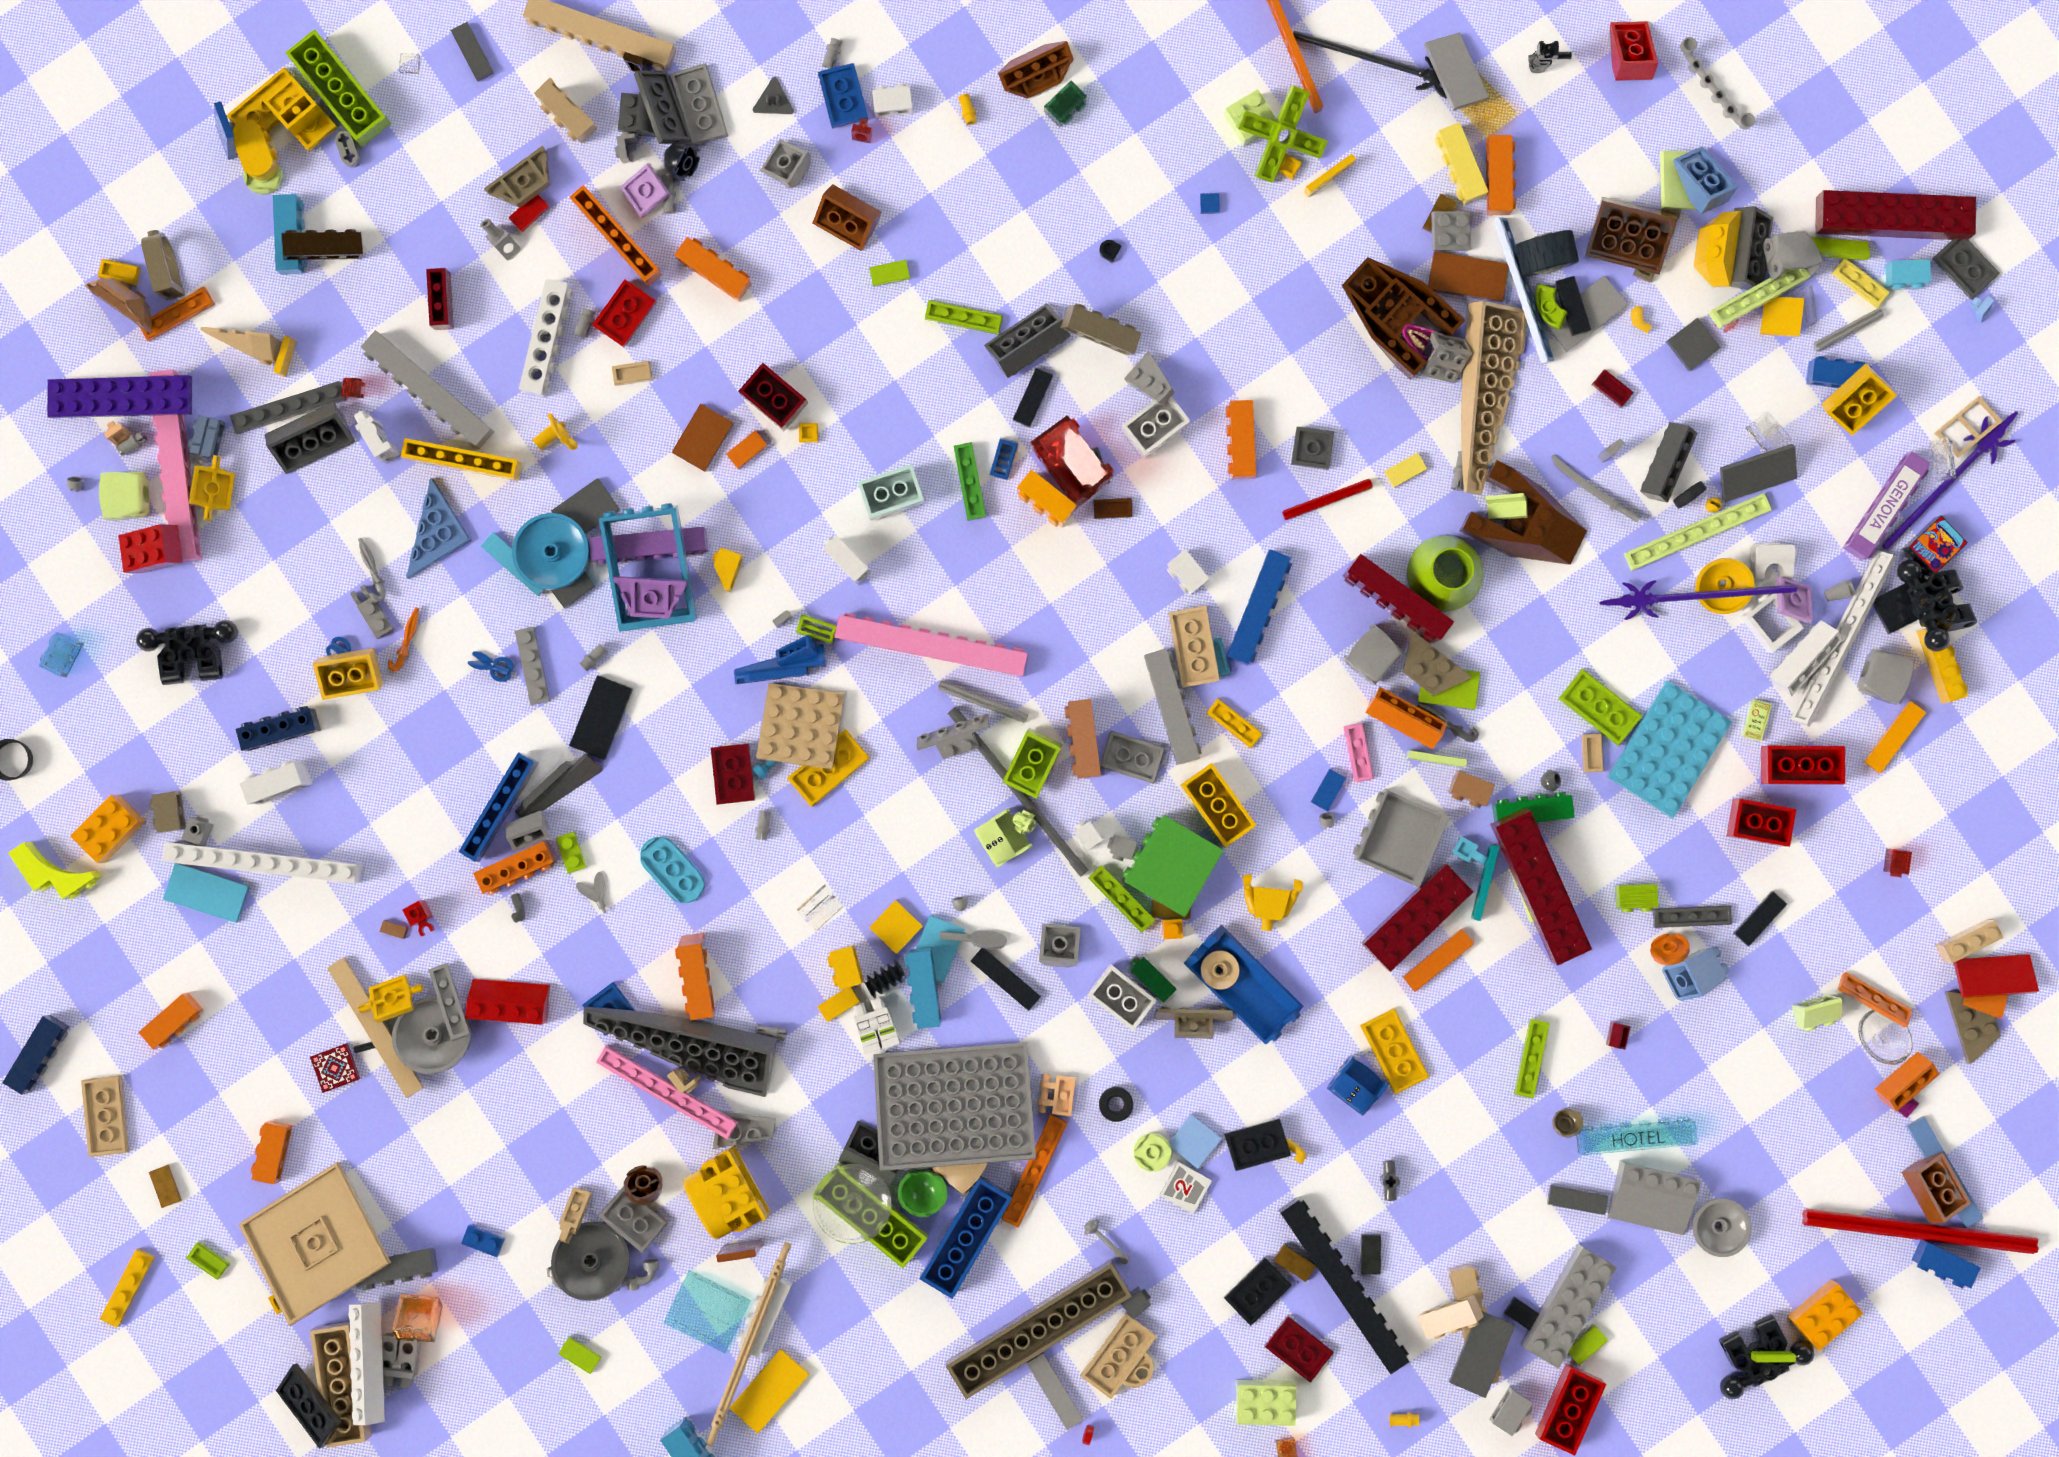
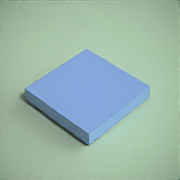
(1194, 1141)

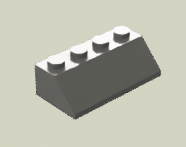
(1750, 256)
(1027, 340)
(309, 438)

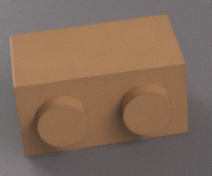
(1470, 788)

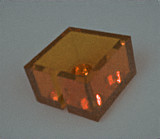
(417, 1317)

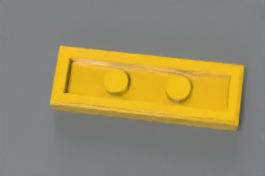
(1330, 175)
(1234, 723)

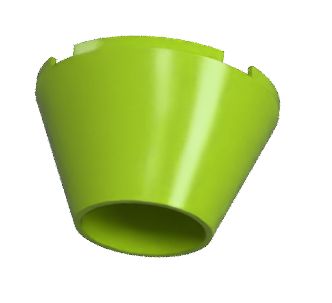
(1422, 577)

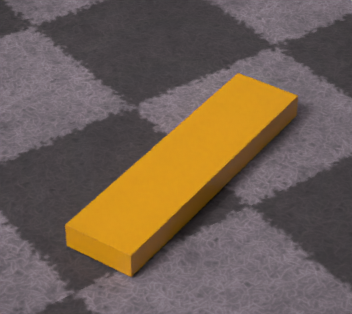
(1894, 737)

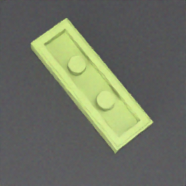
(1439, 759)

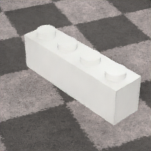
(1806, 658)
(773, 1311)

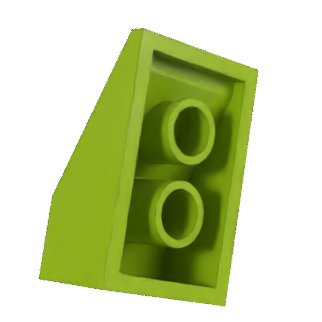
(1032, 762)

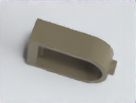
(162, 265)

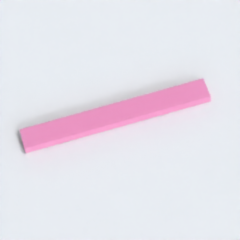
(667, 1092)

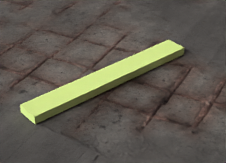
(1697, 531)

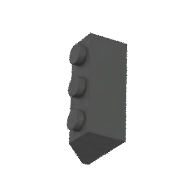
(863, 1150)

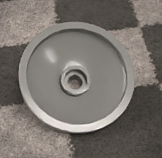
(1731, 1235)

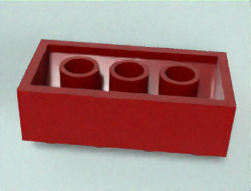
(508, 1001)

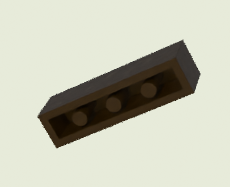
(321, 245)

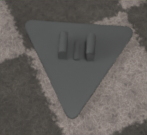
(773, 100)

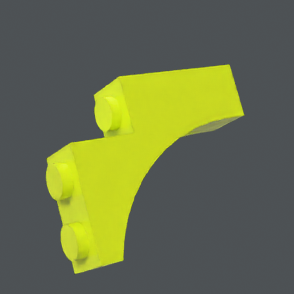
(43, 875)

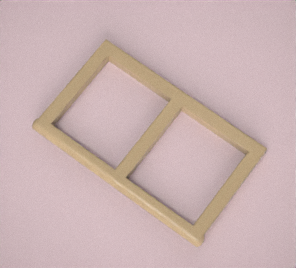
(1978, 437)

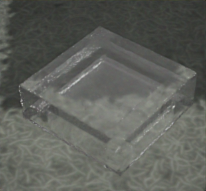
(409, 63)

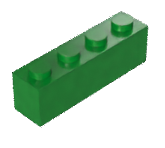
(1542, 807)

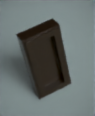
(635, 62)

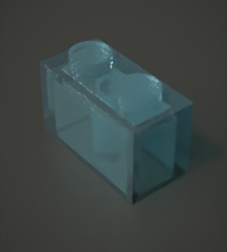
(60, 654)

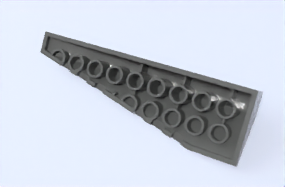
(721, 1053)

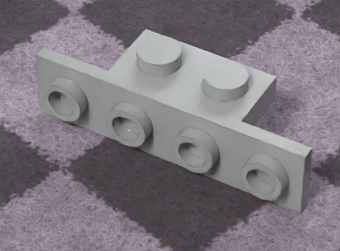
(954, 738)

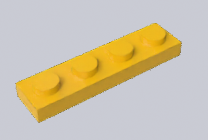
(127, 1288)

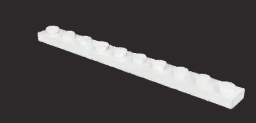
(1848, 628)

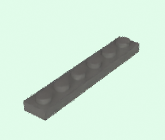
(287, 407)

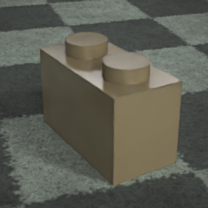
(168, 812)

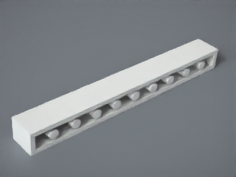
(262, 862)

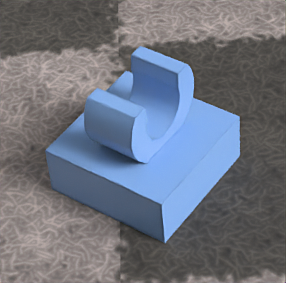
(1982, 308)

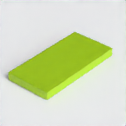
(1600, 707)

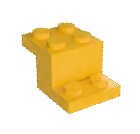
(300, 114)

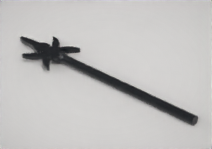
(1426, 74)

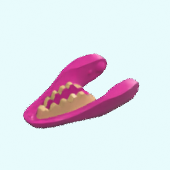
(1417, 338)

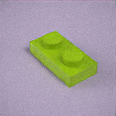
(571, 852)

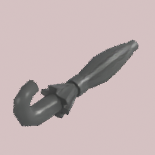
(1455, 729)

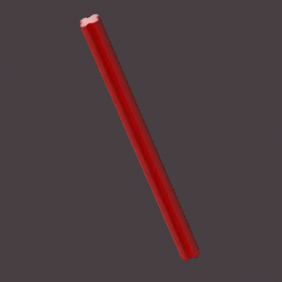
(1920, 1231)

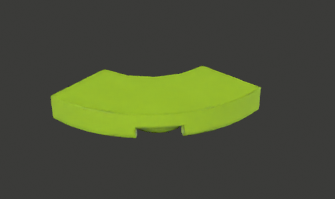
(1548, 307)

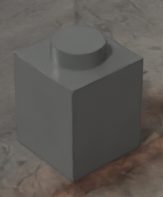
(1137, 1303)

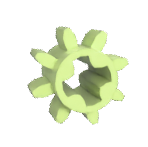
(1024, 822)

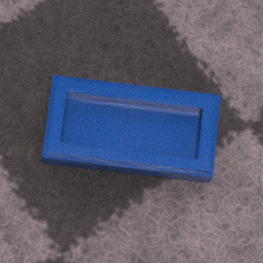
(1328, 790)

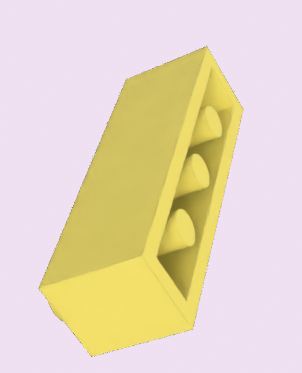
(1461, 163)

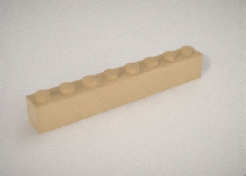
(599, 33)

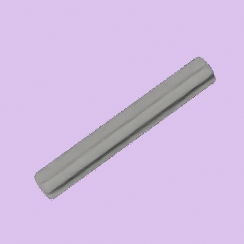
(1848, 329)

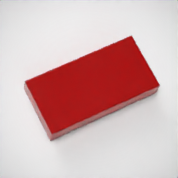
(528, 213)

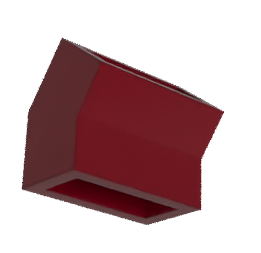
(1618, 1035)

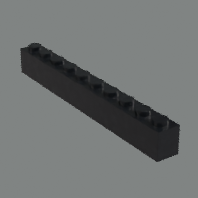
(1346, 1289)

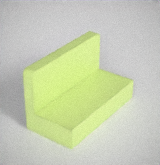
(1507, 506)

